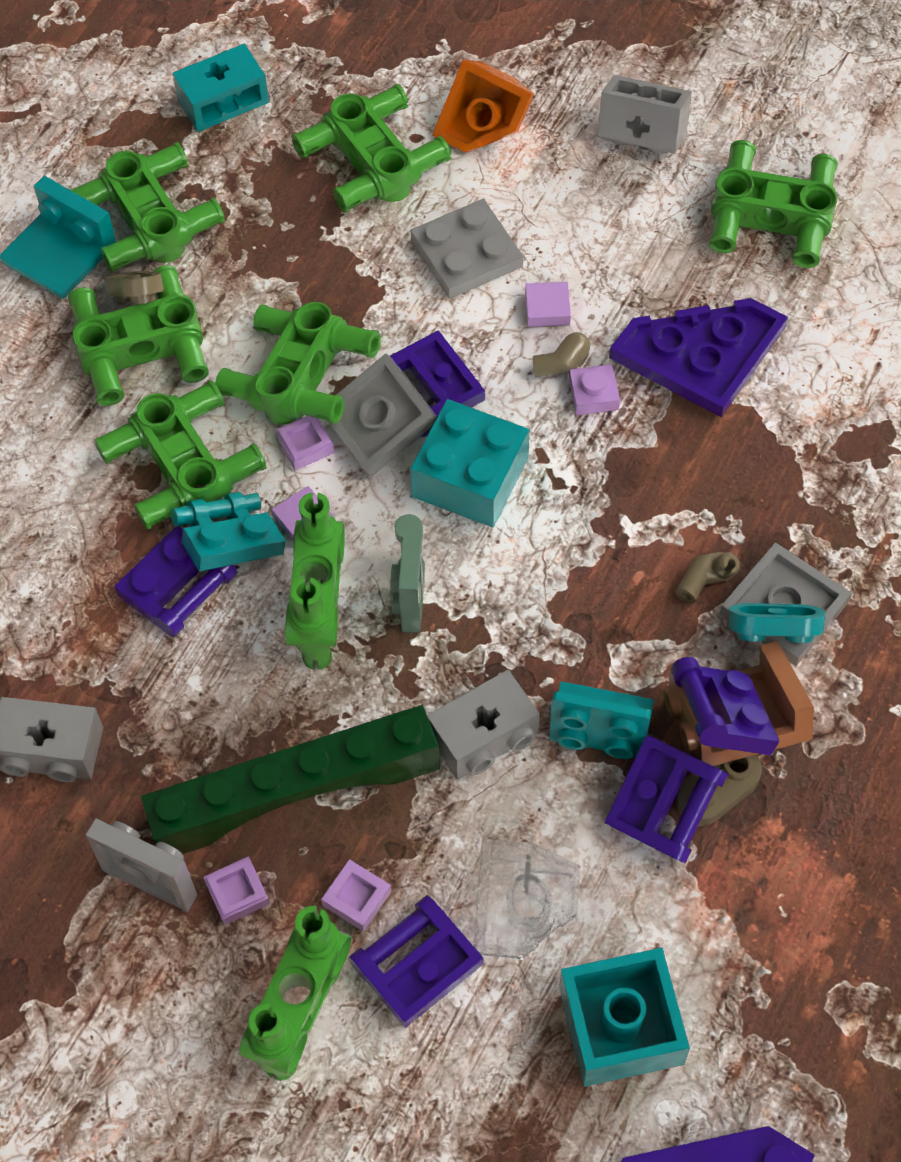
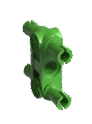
(371, 147)
(774, 203)
(156, 225)
(137, 336)
(298, 363)
(179, 451)
(317, 556)
(311, 960)

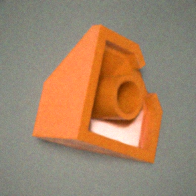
(482, 107)

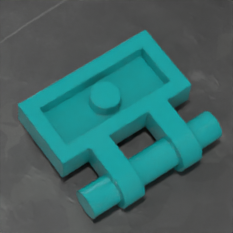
(227, 541)

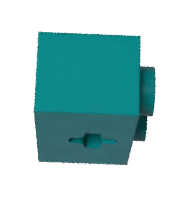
(221, 87)

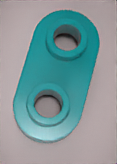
(794, 621)

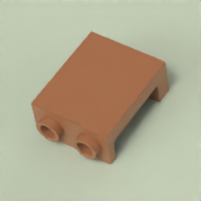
(780, 694)

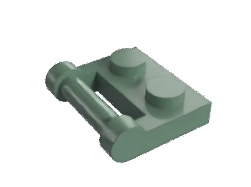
(409, 575)

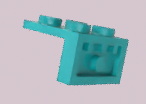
(61, 241)
(599, 720)

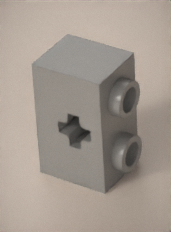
(644, 114)
(492, 705)
(48, 739)

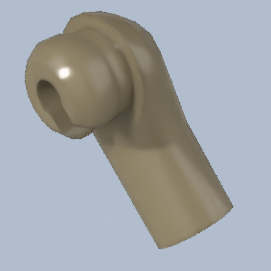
(566, 357)
(704, 571)

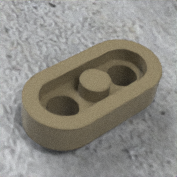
(134, 286)
(734, 790)

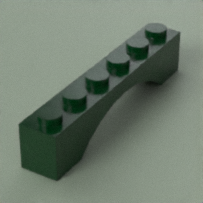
(368, 754)

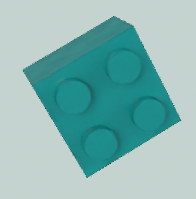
(470, 463)
(623, 1017)

